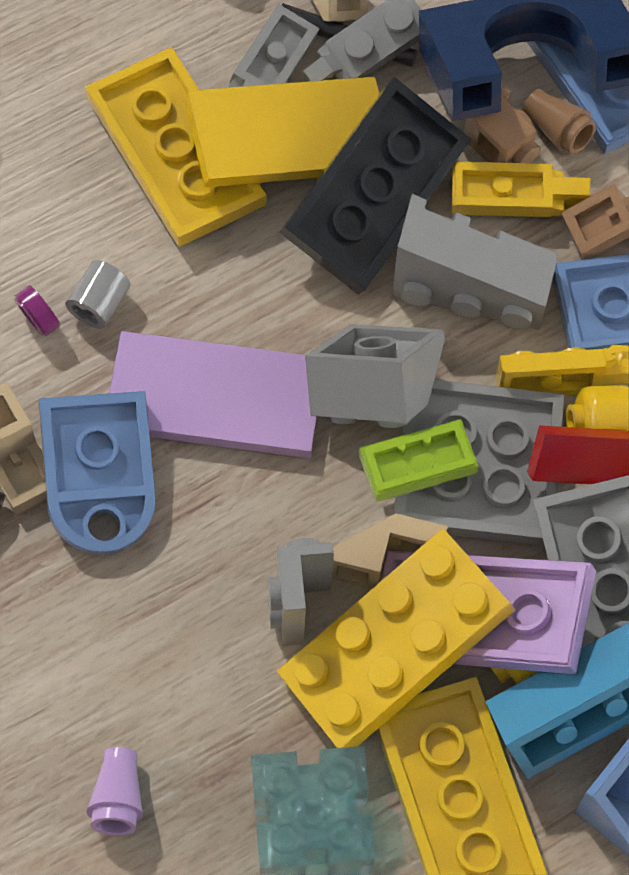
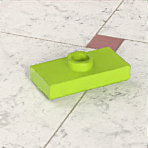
(418, 460)

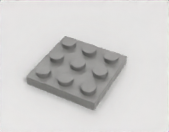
(502, 434)

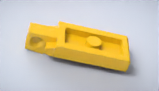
(514, 189)
(565, 370)

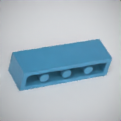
(564, 713)

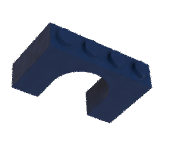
(464, 35)

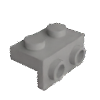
(301, 568)

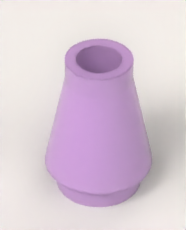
(116, 795)

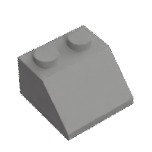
(373, 374)

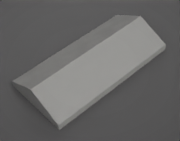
(593, 528)

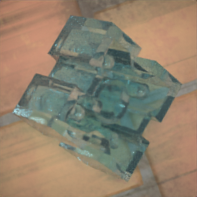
(313, 813)

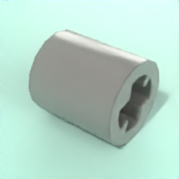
(98, 294)

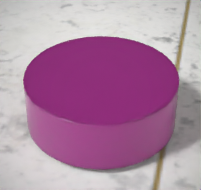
(36, 310)

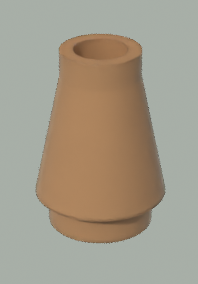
(562, 122)

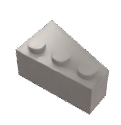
(470, 271)

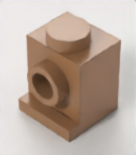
(503, 135)

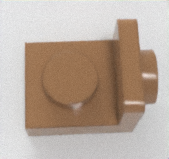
(599, 221)

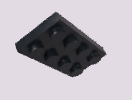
(363, 195)

